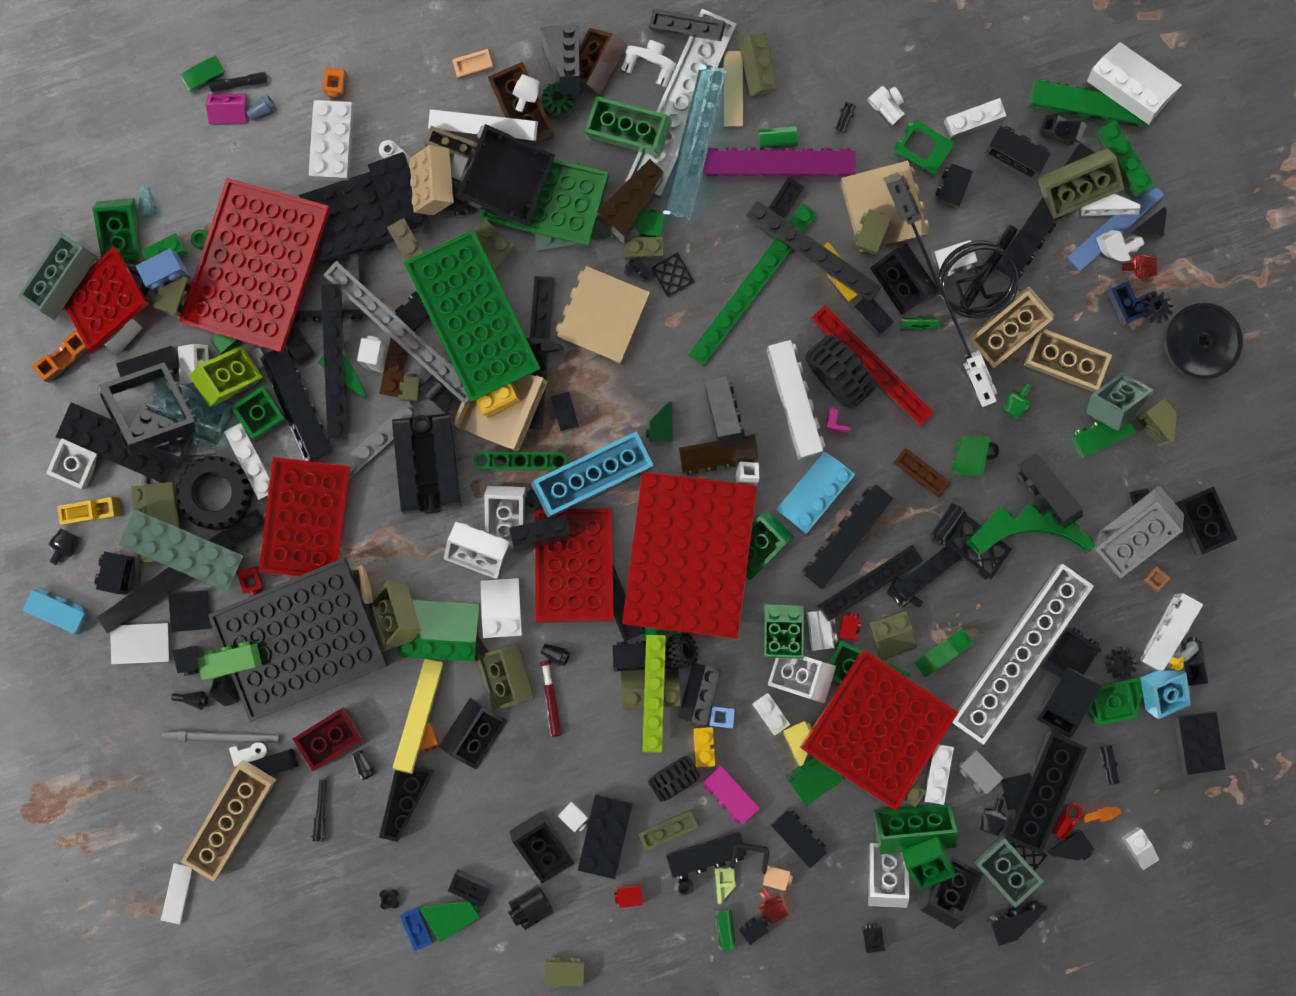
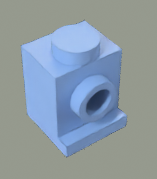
(726, 722)

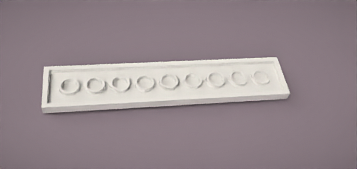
(679, 94)

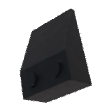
(541, 847)
(951, 898)

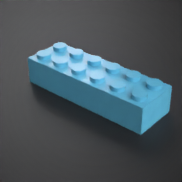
(592, 474)

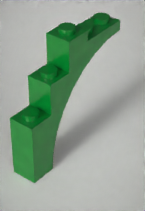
(1028, 520)

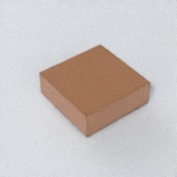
(1157, 579)

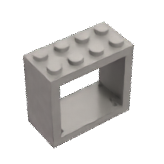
(1139, 531)

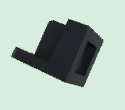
(224, 690)

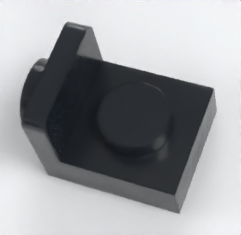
(642, 270)

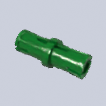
(920, 323)

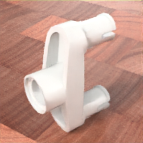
(653, 54)

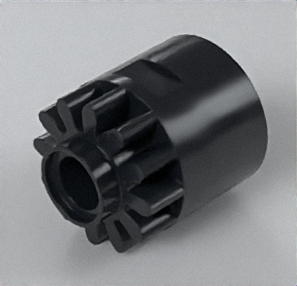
(530, 907)

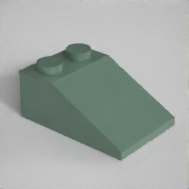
(1118, 401)

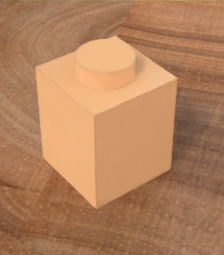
(777, 878)

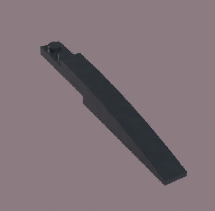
(171, 578)

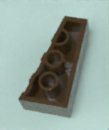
(630, 201)

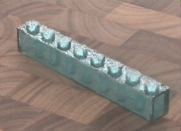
(695, 141)

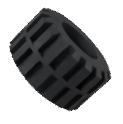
(674, 778)

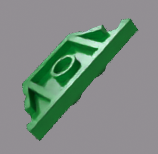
(1117, 701)

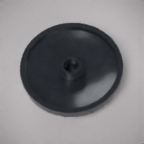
(1203, 341)

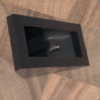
(1152, 227)

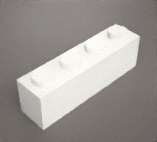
(372, 354)
(249, 459)

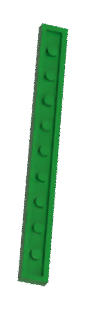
(748, 290)

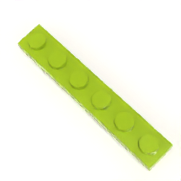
(654, 693)

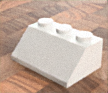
(476, 550)

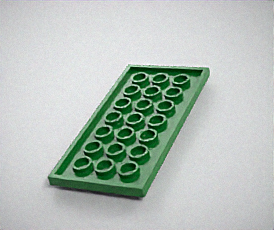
(472, 315)

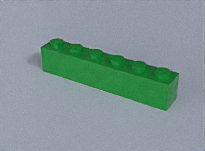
(1080, 102)

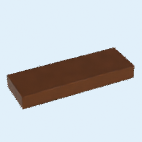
(921, 472)

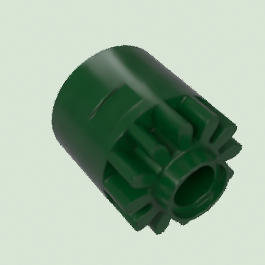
(557, 110)

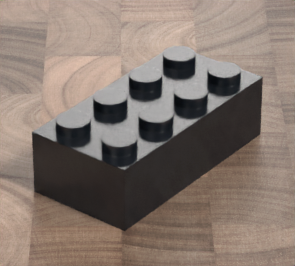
(394, 189)
(605, 836)

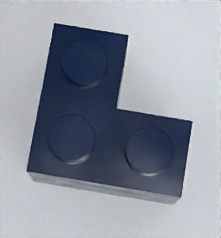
(1126, 303)

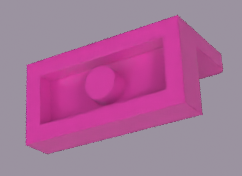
(226, 108)
(831, 423)

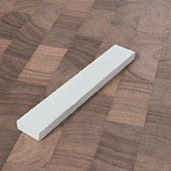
(471, 124)

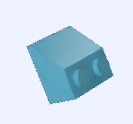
(1165, 692)

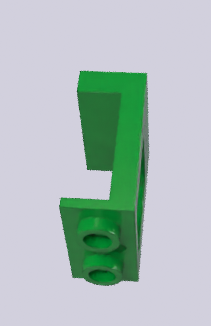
(936, 157)

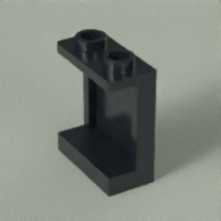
(1072, 651)

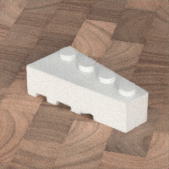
(1170, 632)

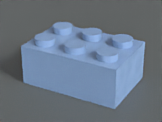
(162, 270)

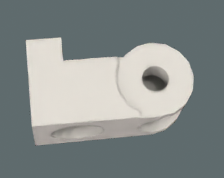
(256, 751)

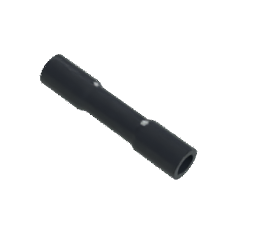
(225, 84)

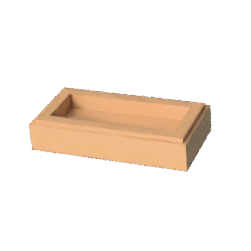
(472, 63)

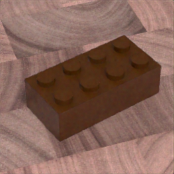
(503, 86)

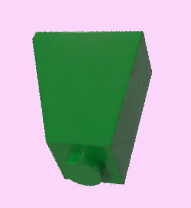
(450, 917)

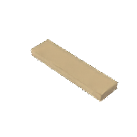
(733, 89)

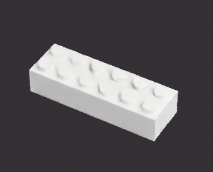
(794, 399)

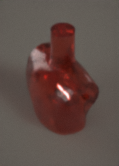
(1143, 266)
(772, 908)

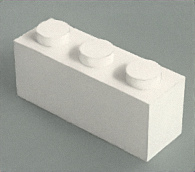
(975, 118)
(938, 774)

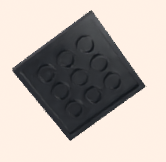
(354, 217)

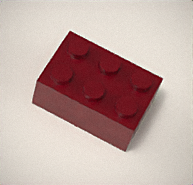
(328, 739)

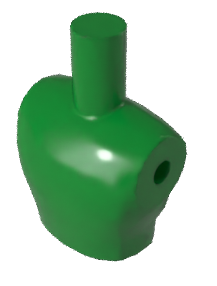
(1017, 403)

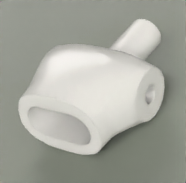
(526, 90)

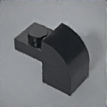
(1062, 129)
(438, 393)

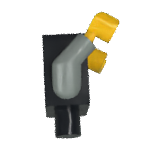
(1193, 660)

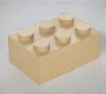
(431, 180)

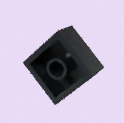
(114, 573)

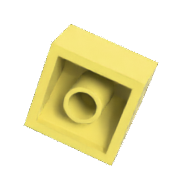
(795, 735)

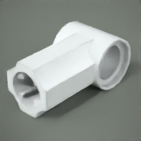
(882, 101)

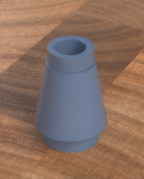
(261, 107)

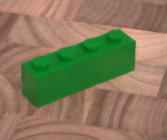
(1129, 164)

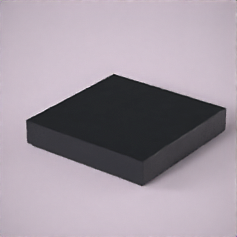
(189, 611)

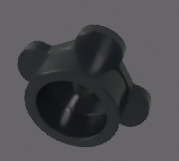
(388, 904)

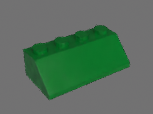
(913, 825)

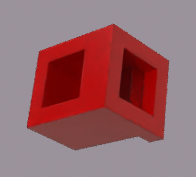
(244, 577)
(850, 626)

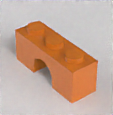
(54, 364)

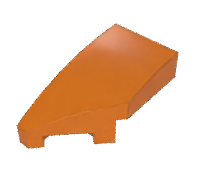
(1103, 814)

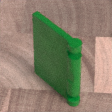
(813, 780)

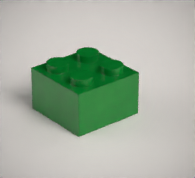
(258, 413)
(928, 863)

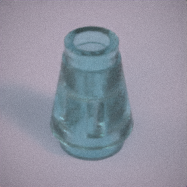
(146, 203)

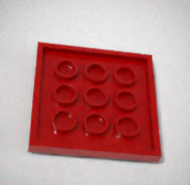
(105, 300)

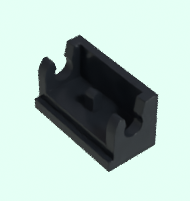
(470, 887)

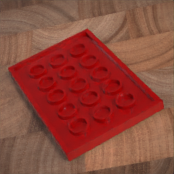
(303, 516)
(577, 573)

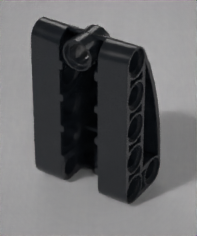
(426, 464)

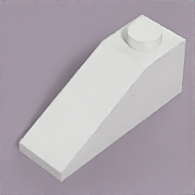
(1111, 205)

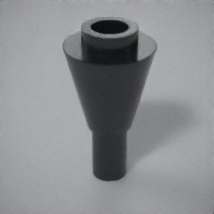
(196, 699)

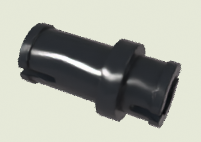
(845, 116)

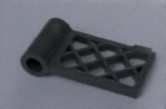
(947, 530)

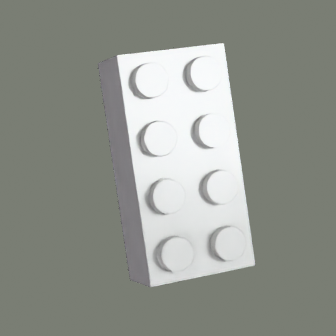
(331, 140)

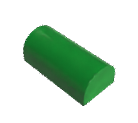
(778, 137)
(725, 930)

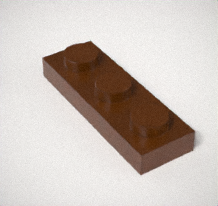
(393, 369)

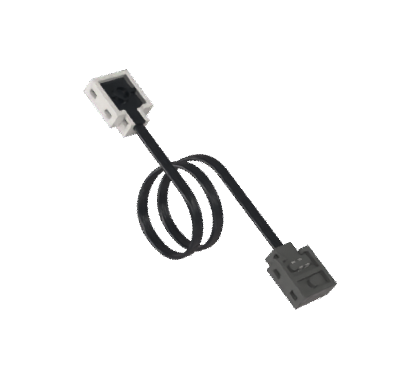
(974, 365)

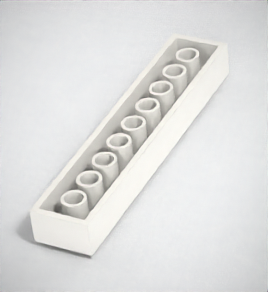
(1021, 653)

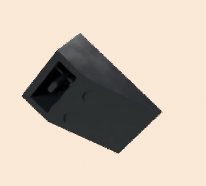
(1068, 702)
(1012, 925)

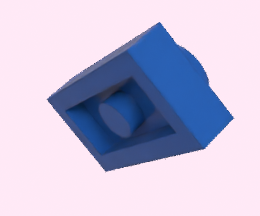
(416, 929)

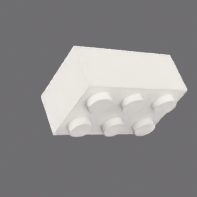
(802, 677)

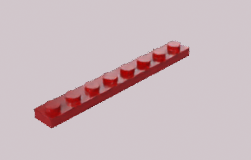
(881, 373)

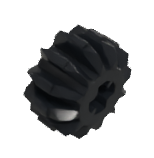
(1162, 305)
(1114, 661)

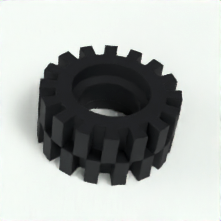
(681, 651)

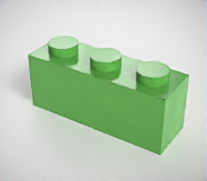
(229, 660)

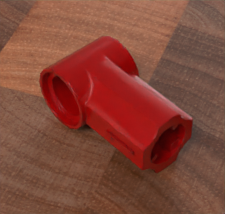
(1065, 822)

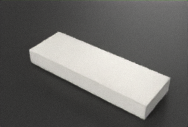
(177, 893)

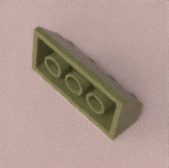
(1081, 183)
(157, 501)

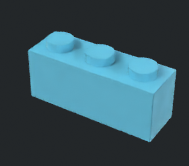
(55, 610)

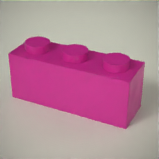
(730, 795)

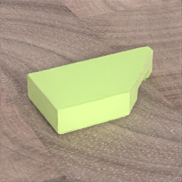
(724, 882)

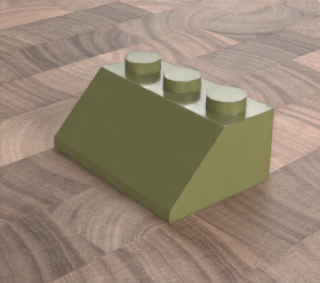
(1160, 421)
(394, 615)
(505, 677)
(634, 683)

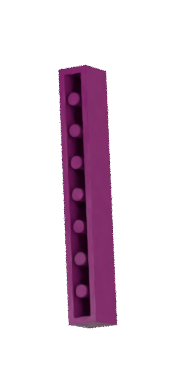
(779, 163)

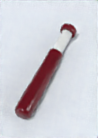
(551, 703)

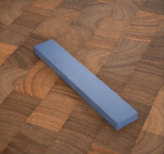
(1090, 249)

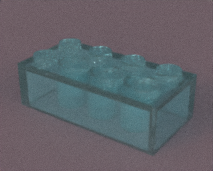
(210, 420)

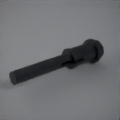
(319, 821)

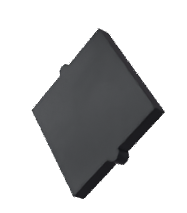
(1013, 788)

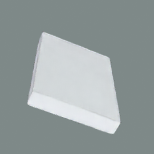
(140, 643)

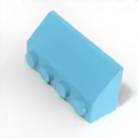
(815, 492)

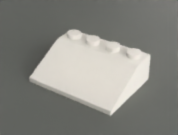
(1133, 82)

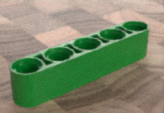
(511, 457)

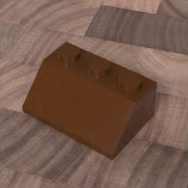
(598, 58)

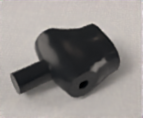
(63, 544)
(895, 596)
(993, 819)

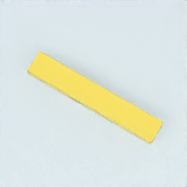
(418, 716)

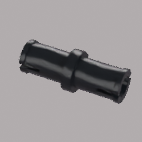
(1110, 765)

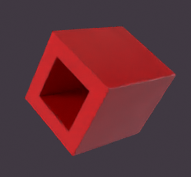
(628, 896)

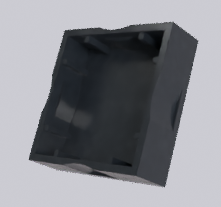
(504, 176)

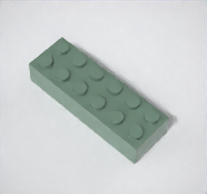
(180, 550)

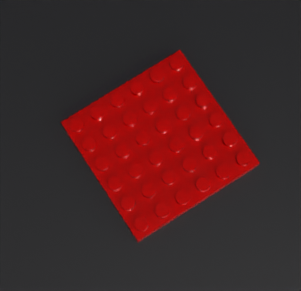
(879, 729)

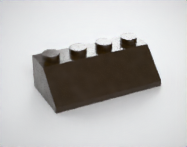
(710, 456)

